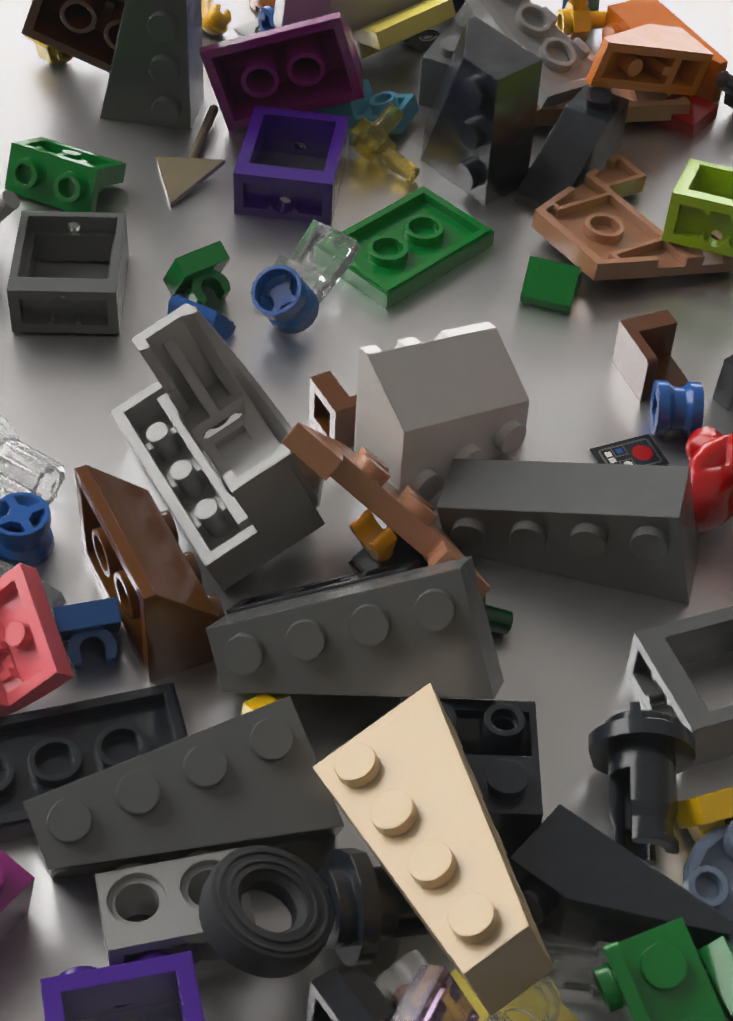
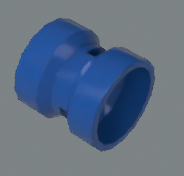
(280, 288)

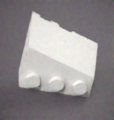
(439, 404)

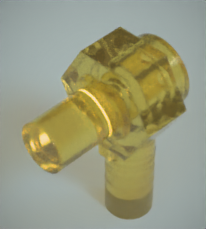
(373, 141)

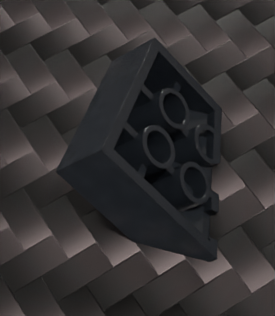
(484, 114)

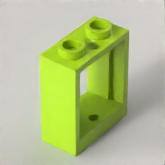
(701, 205)

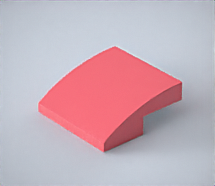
(30, 643)

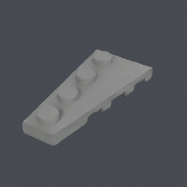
(534, 28)

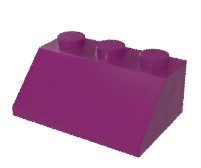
(285, 68)

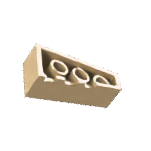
(432, 834)

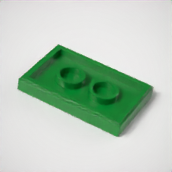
(412, 246)

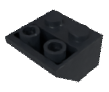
(504, 757)

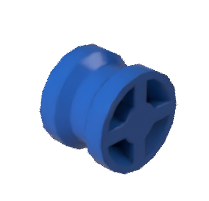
(676, 407)
(25, 529)

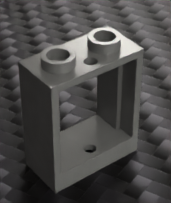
(68, 303)
(665, 687)

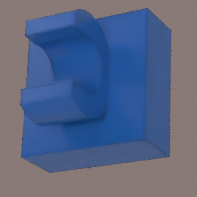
(88, 622)

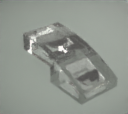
(321, 257)

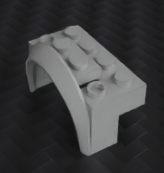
(166, 427)

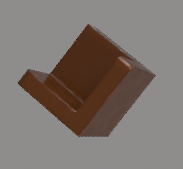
(644, 352)
(332, 408)

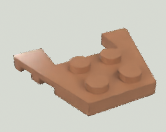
(613, 238)
(368, 482)

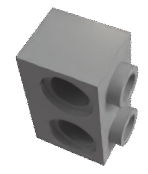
(168, 894)

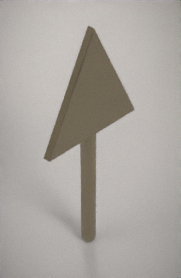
(185, 174)

